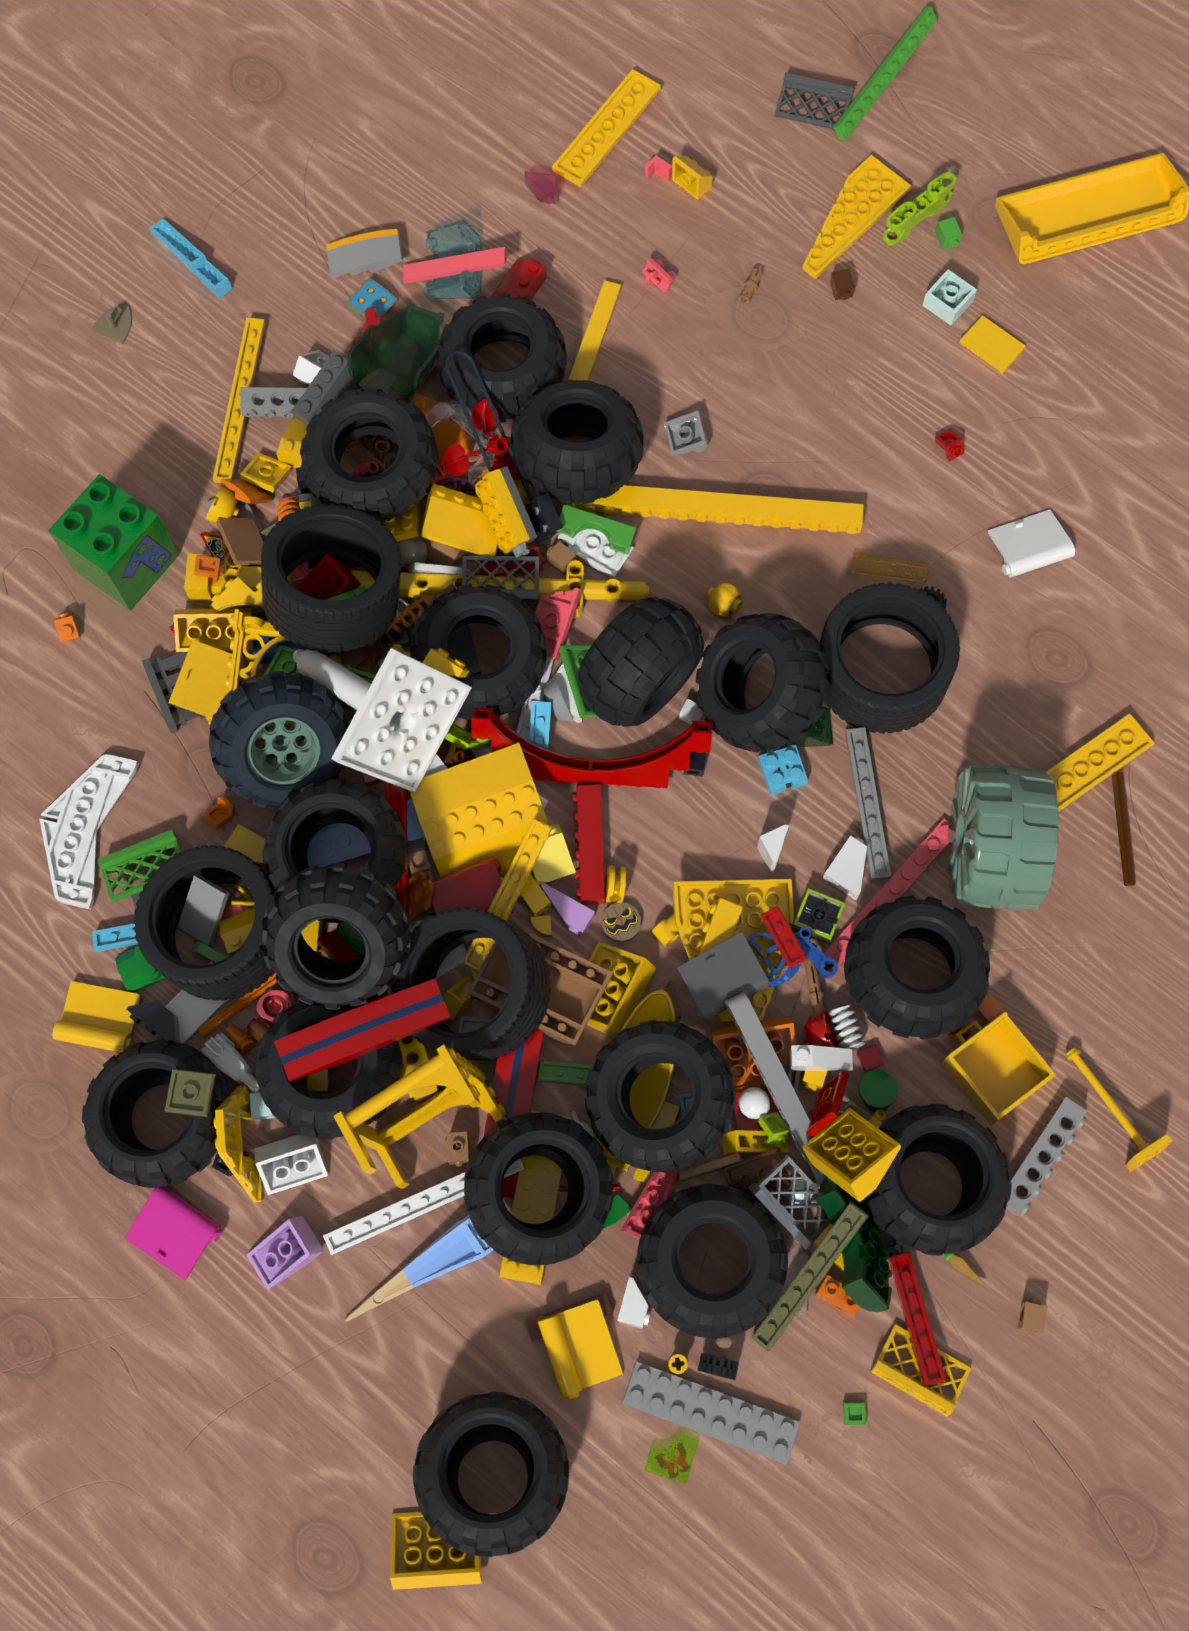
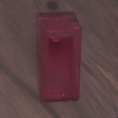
(543, 186)

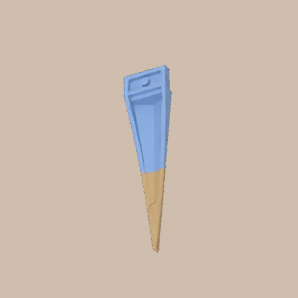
(448, 1252)

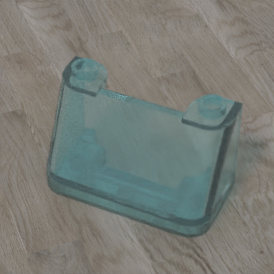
(449, 241)

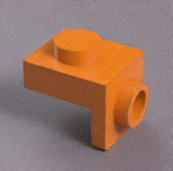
(66, 627)
(219, 813)

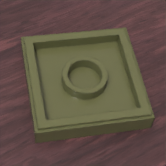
(190, 1093)

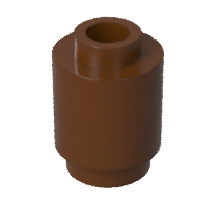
(257, 1028)

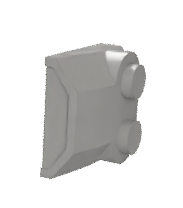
(686, 434)

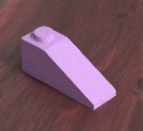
(572, 913)

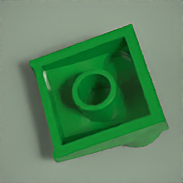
(136, 971)

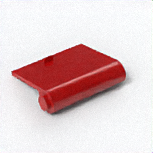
(468, 887)

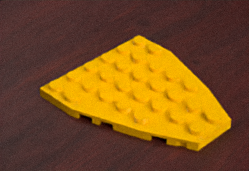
(692, 907)

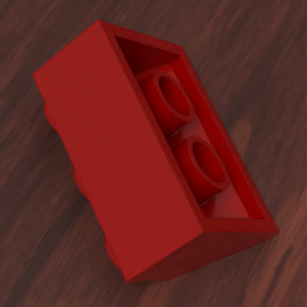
(522, 279)
(328, 579)

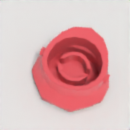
(272, 1004)

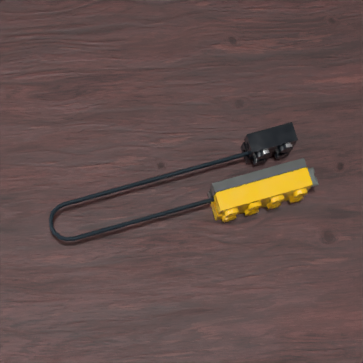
(509, 519)

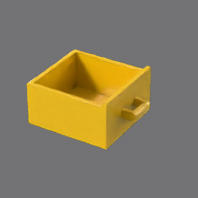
(997, 1067)

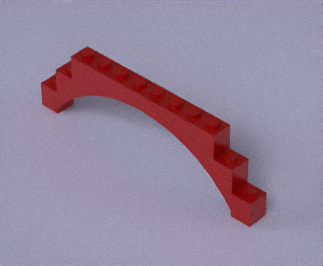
(640, 770)

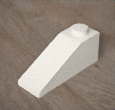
(819, 1058)

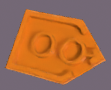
(420, 895)

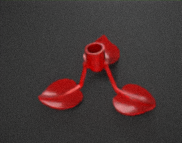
(455, 458)

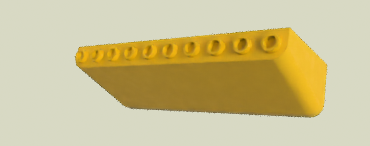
(1093, 208)

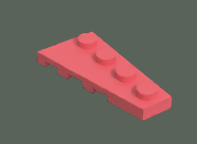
(653, 1195)

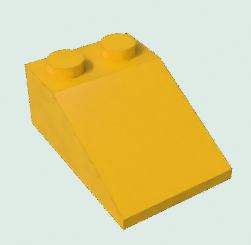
(290, 444)

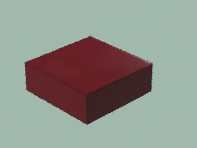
(870, 1058)

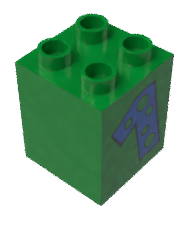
(114, 541)

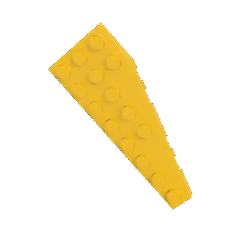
(861, 202)

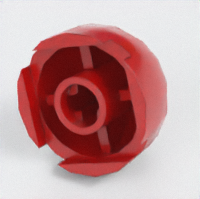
(819, 1031)

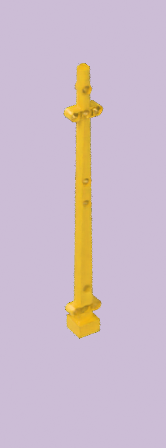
(202, 589)

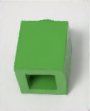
(948, 233)

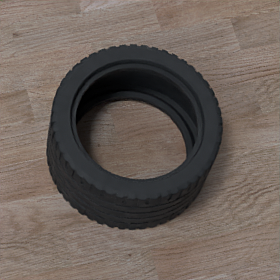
(343, 534)
(904, 609)
(163, 902)
(527, 990)

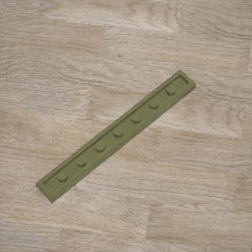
(810, 1276)

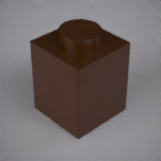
(842, 284)

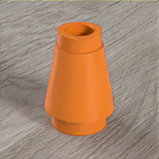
(242, 1040)

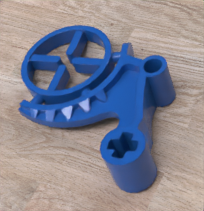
(816, 956)

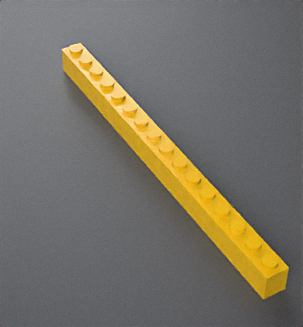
(730, 508)

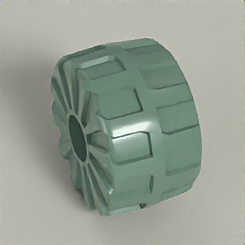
(1003, 837)

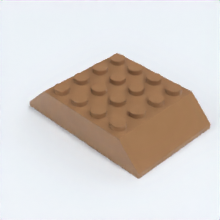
(574, 989)

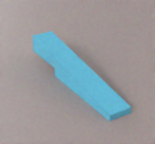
(192, 258)

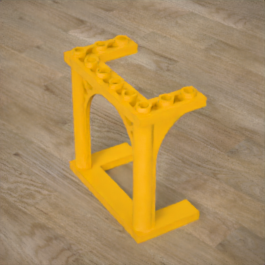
(449, 1069)

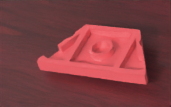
(555, 616)

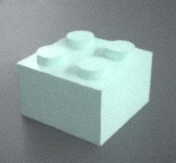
(949, 297)

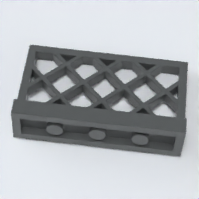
(813, 87)
(525, 595)
(779, 1211)

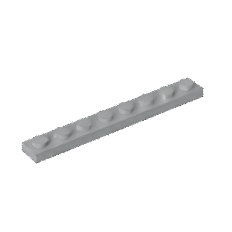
(868, 804)

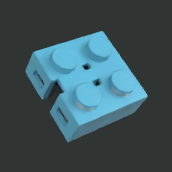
(782, 770)

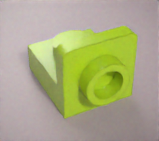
(774, 1128)

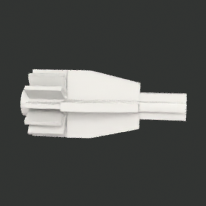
(230, 1061)

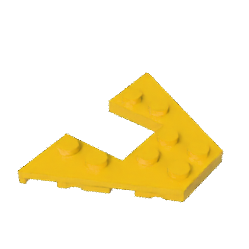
(229, 1140)

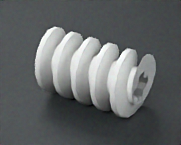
(845, 1028)

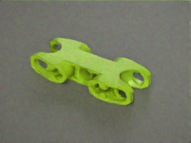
(925, 205)

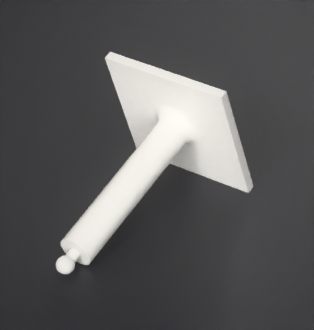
(397, 716)

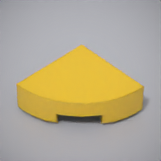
(542, 924)

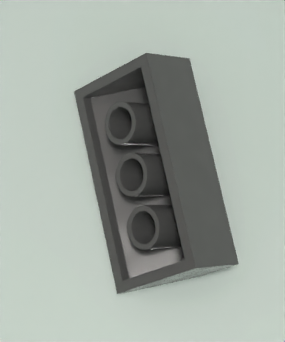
(328, 383)

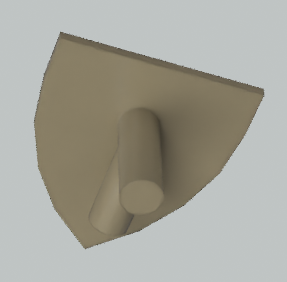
(114, 323)

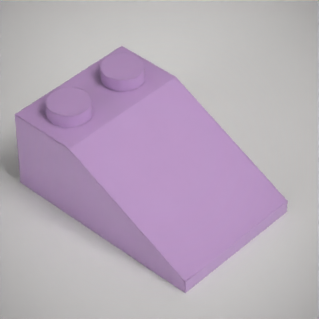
(285, 1252)

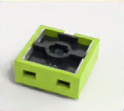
(819, 915)

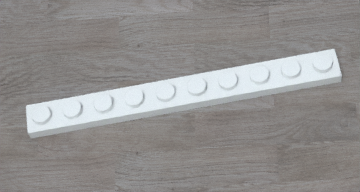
(401, 1212)

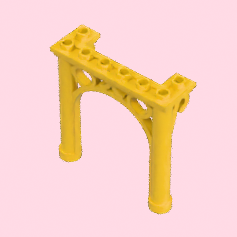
(255, 627)

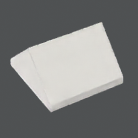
(771, 846)

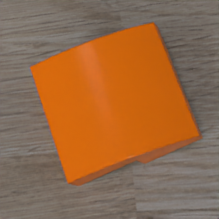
(246, 491)

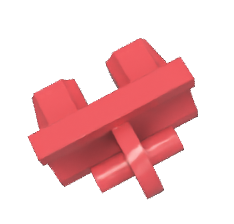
(657, 275)

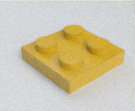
(265, 472)

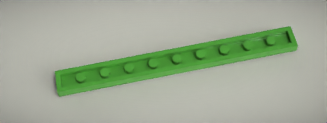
(885, 73)

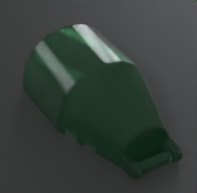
(396, 351)

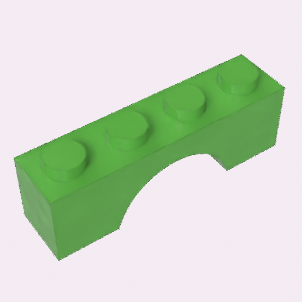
(618, 534)

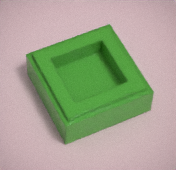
(854, 1413)

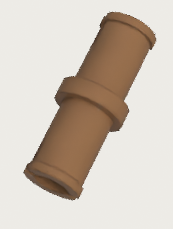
(750, 286)

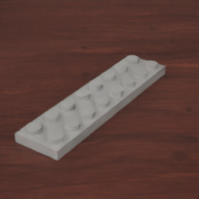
(711, 1413)

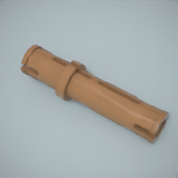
(814, 986)

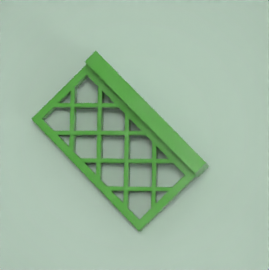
(138, 855)

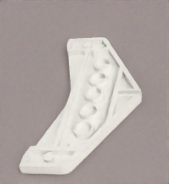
(79, 814)

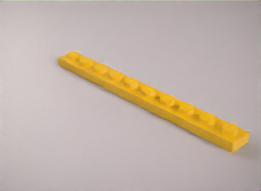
(234, 420)

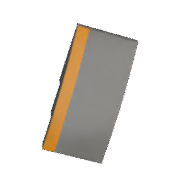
(364, 252)

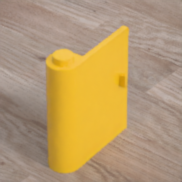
(202, 680)
(97, 1017)
(579, 1348)

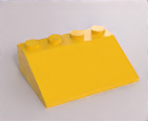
(458, 521)
(623, 990)
(852, 1153)
(424, 1559)

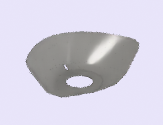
(554, 695)

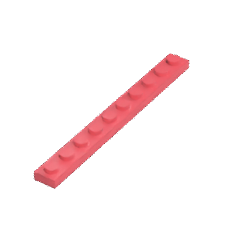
(895, 887)

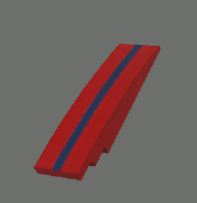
(361, 1030)
(515, 1088)

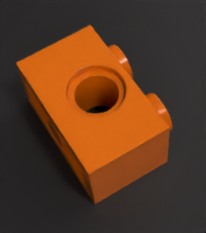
(833, 1293)

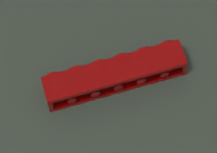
(590, 845)

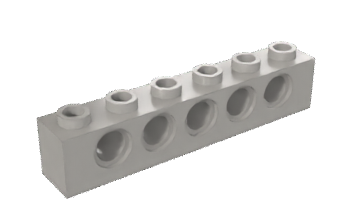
(269, 397)
(1065, 1110)

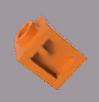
(208, 567)

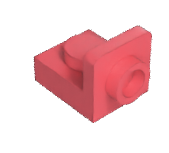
(660, 167)

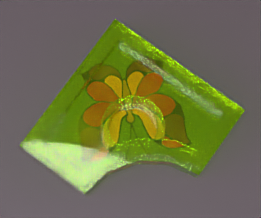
(673, 1461)

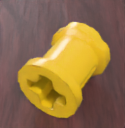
(681, 1359)

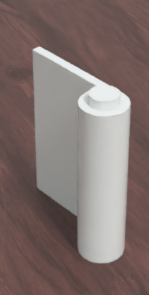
(1031, 543)

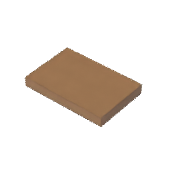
(241, 540)

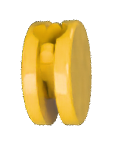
(615, 884)

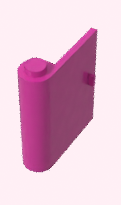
(173, 1231)

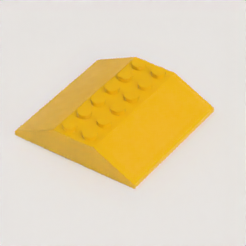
(478, 810)

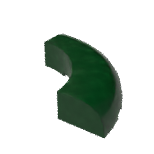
(865, 1255)

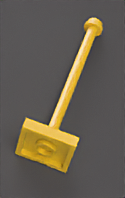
(1145, 1150)

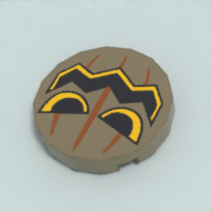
(621, 922)

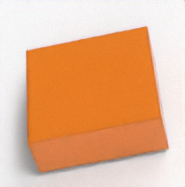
(989, 1007)

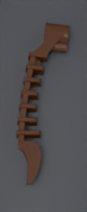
(370, 663)

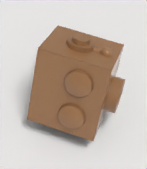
(461, 1156)

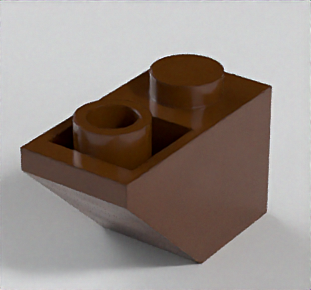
(457, 756)

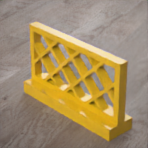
(916, 1388)

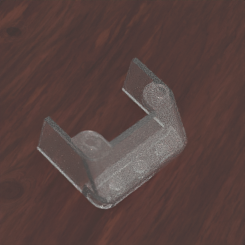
(453, 409)

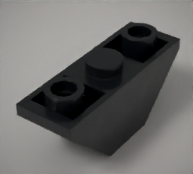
(157, 1019)

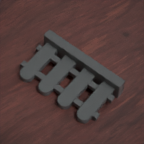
(180, 716)

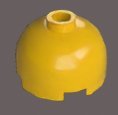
(223, 506)

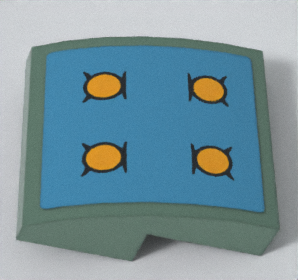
(371, 296)

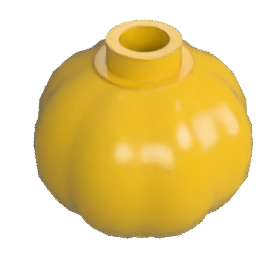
(723, 599)

